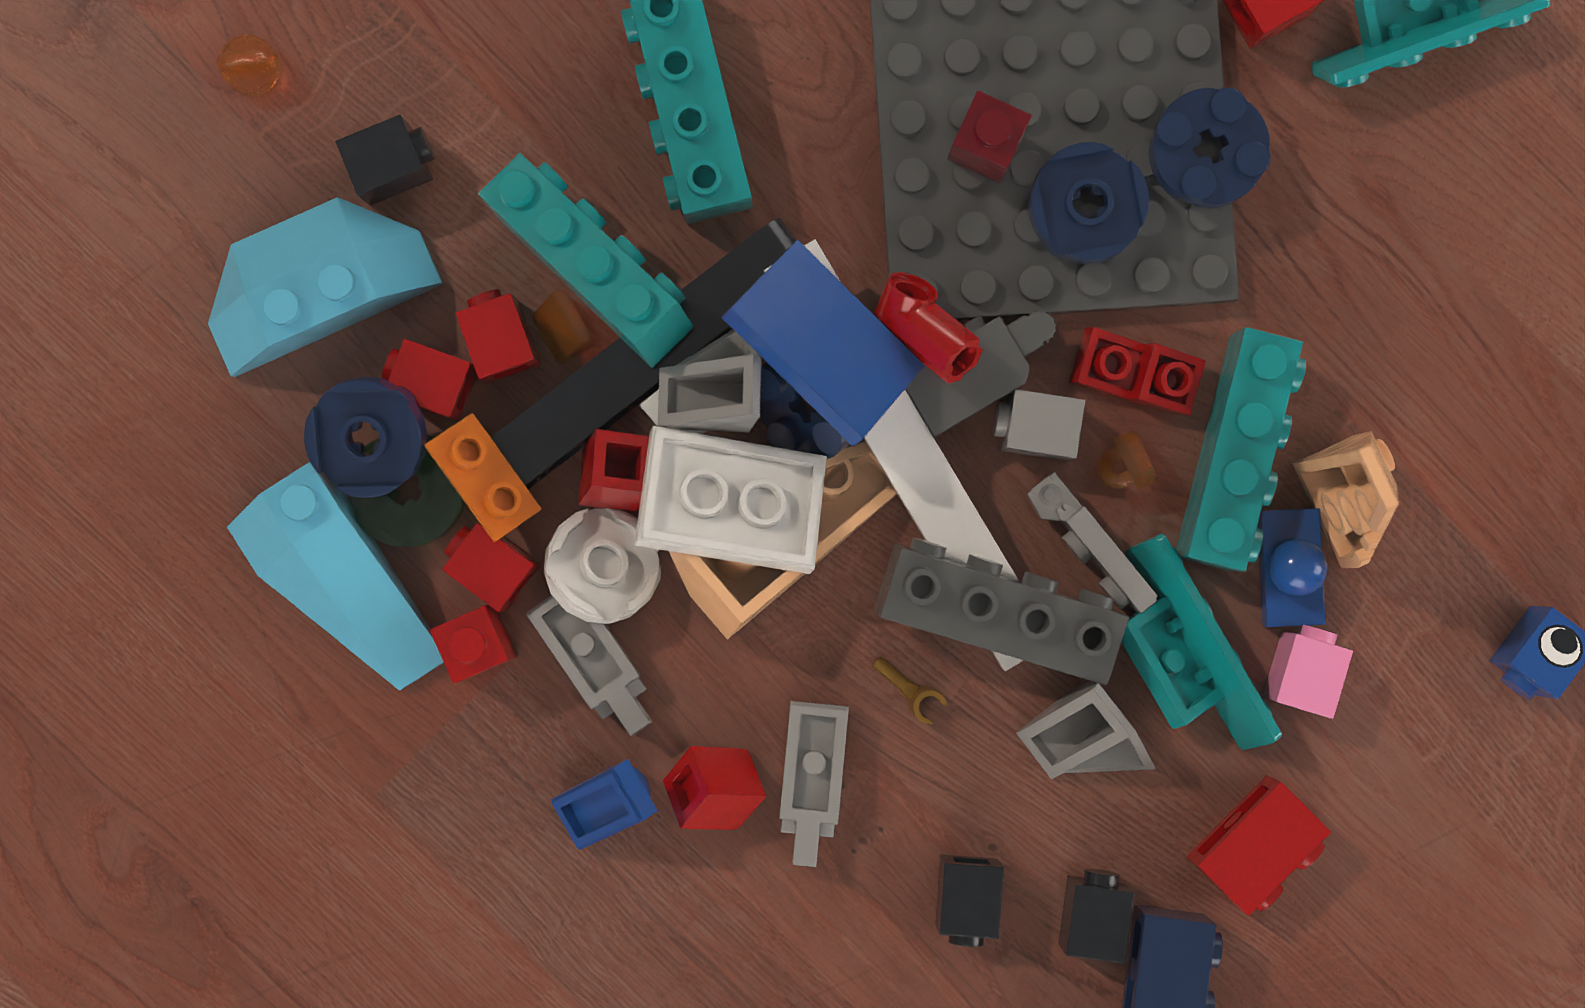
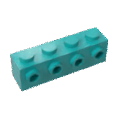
(691, 108)
(587, 260)
(1239, 450)

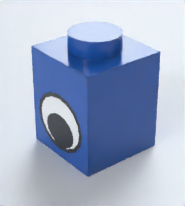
(1541, 653)

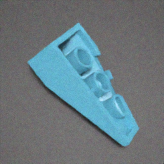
(322, 561)

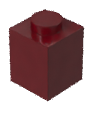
(989, 136)

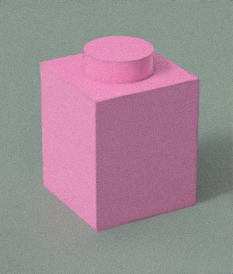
(1308, 671)

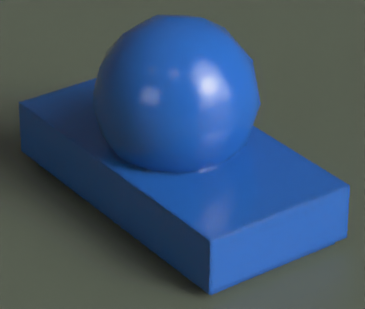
(1292, 568)
(605, 804)

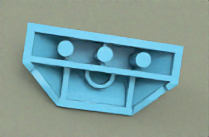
(314, 281)

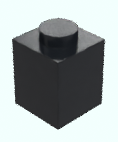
(386, 159)
(969, 899)
(1096, 916)

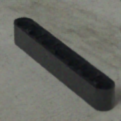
(620, 378)

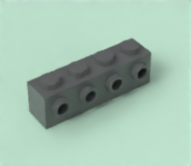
(1000, 612)

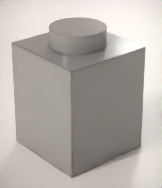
(1039, 425)

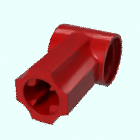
(925, 328)

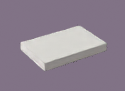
(731, 500)

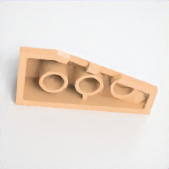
(738, 591)

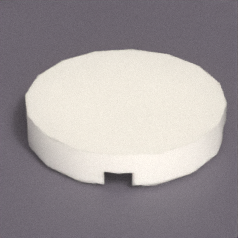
(598, 568)

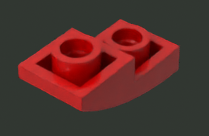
(1137, 371)

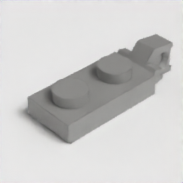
(1090, 541)
(593, 663)
(812, 775)

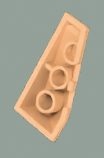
(1354, 494)

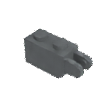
(996, 375)

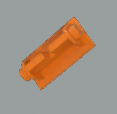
(483, 477)

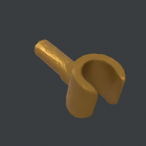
(908, 688)

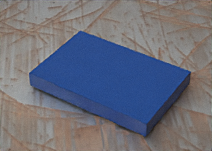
(824, 342)

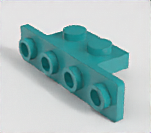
(1402, 30)
(1186, 653)

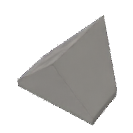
(712, 388)
(1084, 735)

